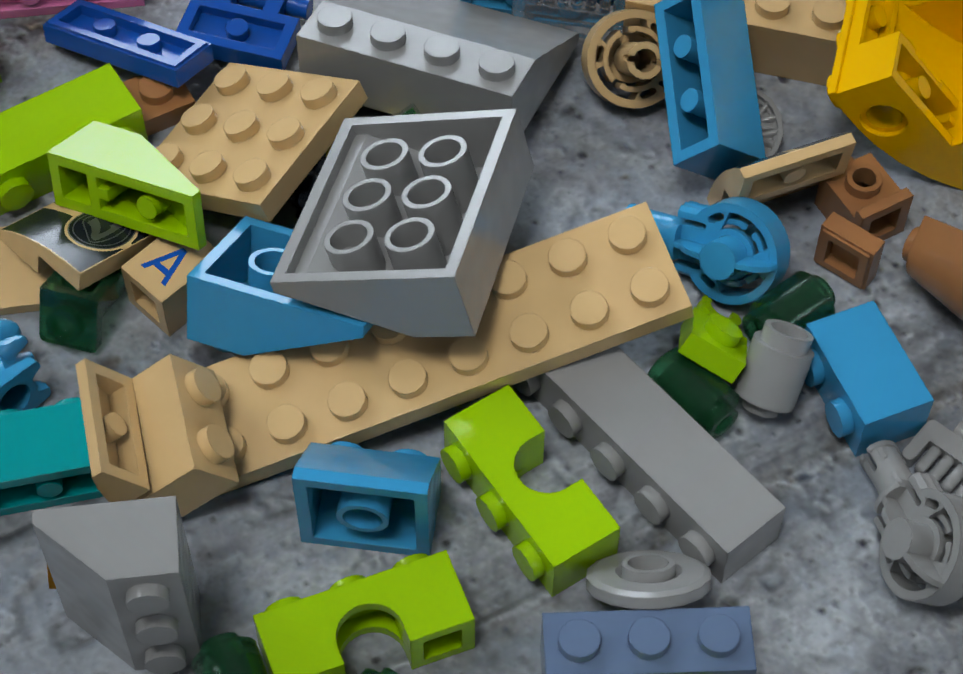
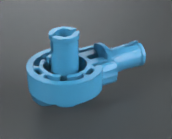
(723, 256)

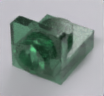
(75, 316)

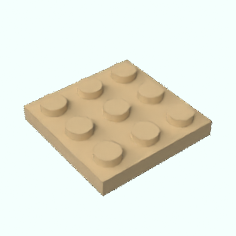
(258, 135)

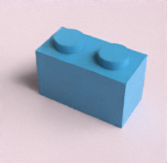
(866, 379)

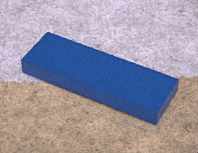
(128, 42)

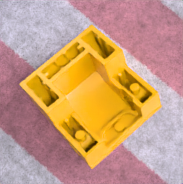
(904, 81)

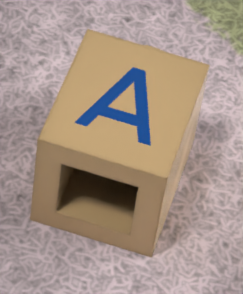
(158, 281)

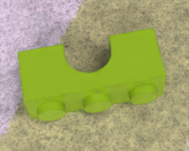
(551, 532)
(412, 602)

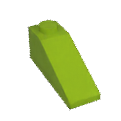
(126, 183)

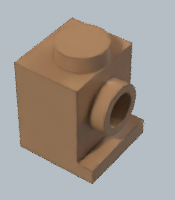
(866, 197)

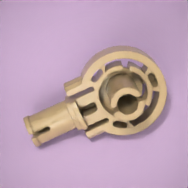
(625, 59)

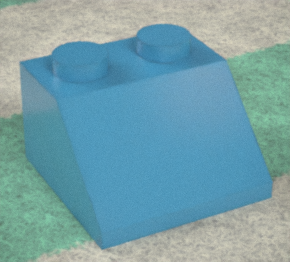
(367, 497)

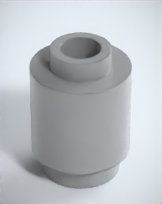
(775, 368)

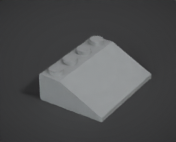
(435, 54)
(410, 220)

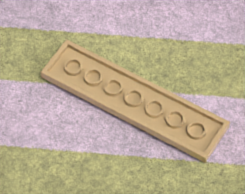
(543, 312)

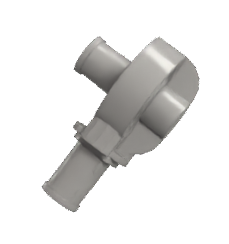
(912, 540)

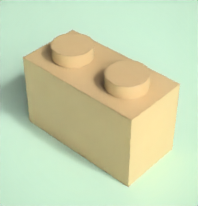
(184, 433)

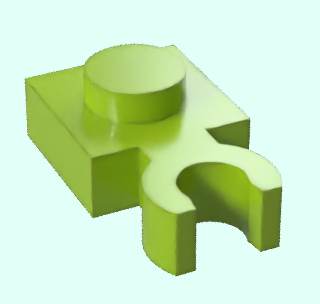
(714, 341)

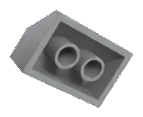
(126, 578)

